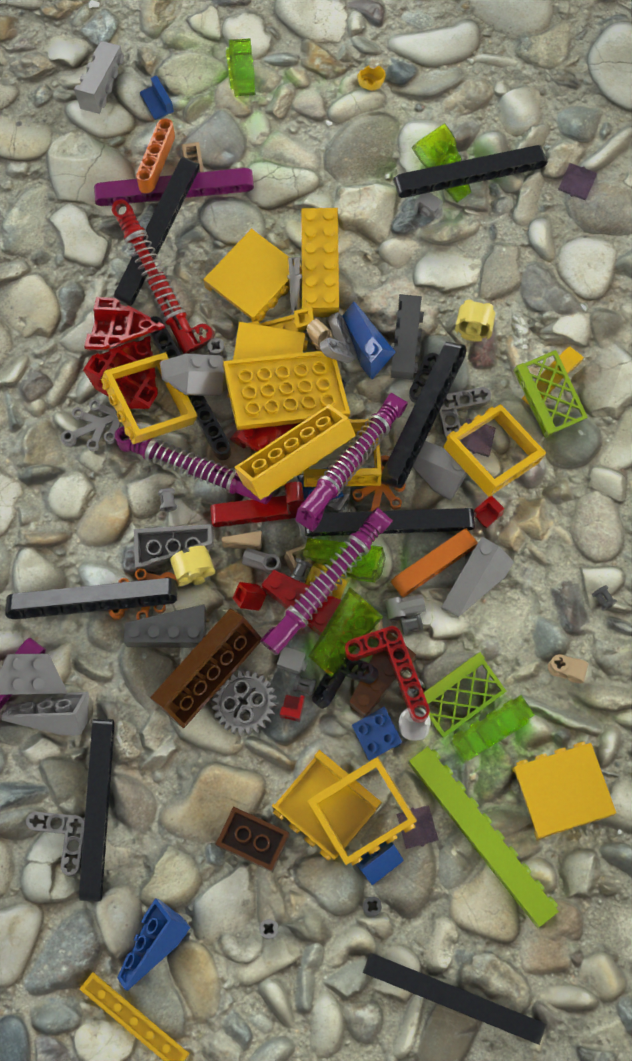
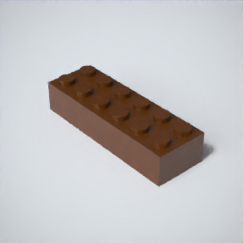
(206, 668)

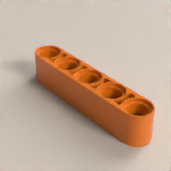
(155, 155)
(434, 563)

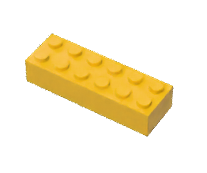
(320, 260)
(295, 451)

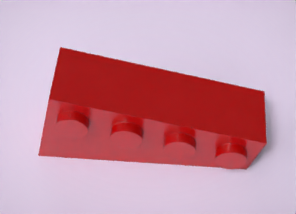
(287, 590)

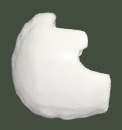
(412, 730)

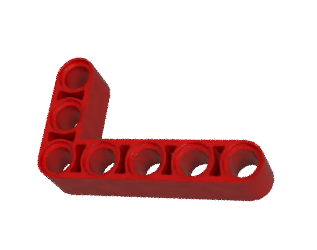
(254, 512)
(397, 665)

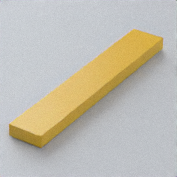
(133, 1019)

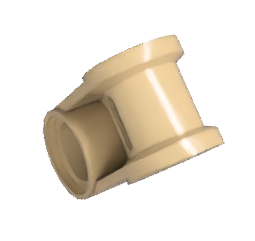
(318, 332)
(571, 668)

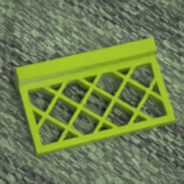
(534, 397)
(455, 677)

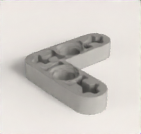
(342, 346)
(451, 410)
(65, 829)

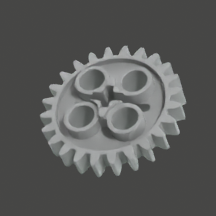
(259, 713)

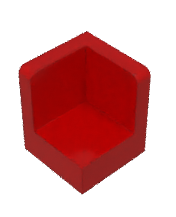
(488, 511)
(249, 596)
(292, 708)

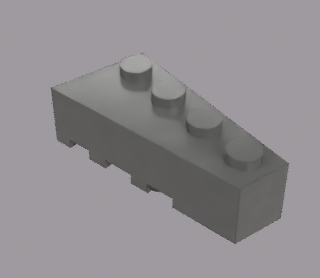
(406, 337)
(168, 630)

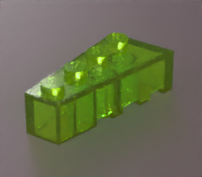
(241, 67)
(350, 620)
(492, 729)

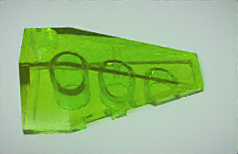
(441, 149)
(367, 570)

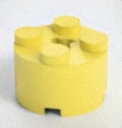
(475, 320)
(192, 566)

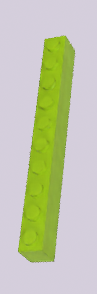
(483, 837)

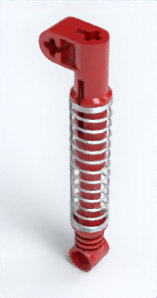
(159, 283)

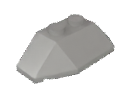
(195, 374)

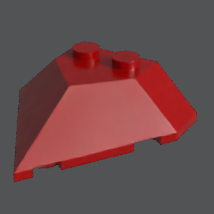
(117, 324)
(137, 388)
(260, 437)

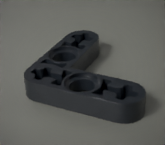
(323, 698)

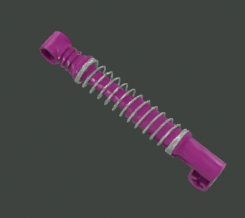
(195, 466)
(329, 486)
(297, 615)

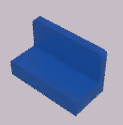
(157, 99)
(380, 862)

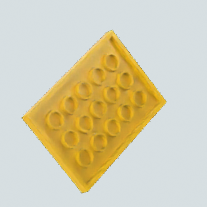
(283, 388)

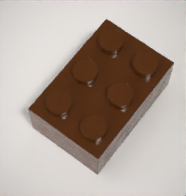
(253, 839)

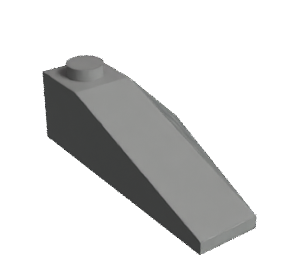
(439, 470)
(481, 573)
(58, 716)

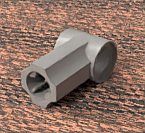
(261, 560)
(400, 608)

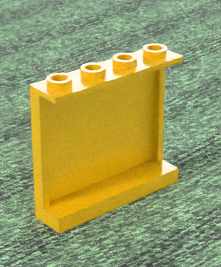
(251, 276)
(265, 341)
(564, 790)
(344, 810)

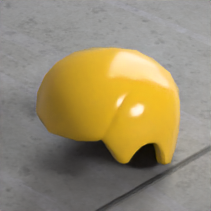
(371, 78)

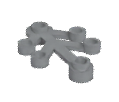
(97, 424)

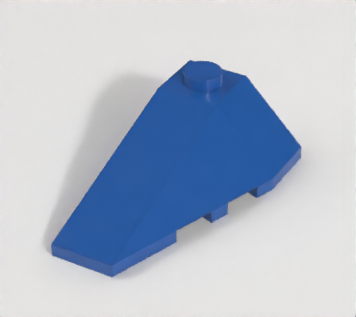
(370, 345)
(159, 936)

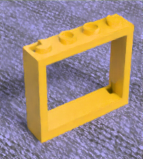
(124, 415)
(473, 466)
(363, 476)
(373, 846)

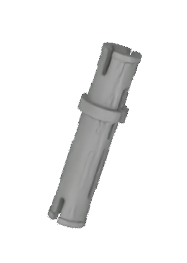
(295, 286)

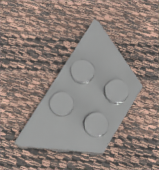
(30, 675)

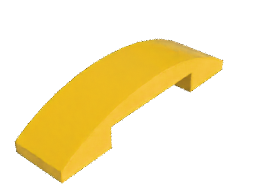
(295, 322)
(570, 360)

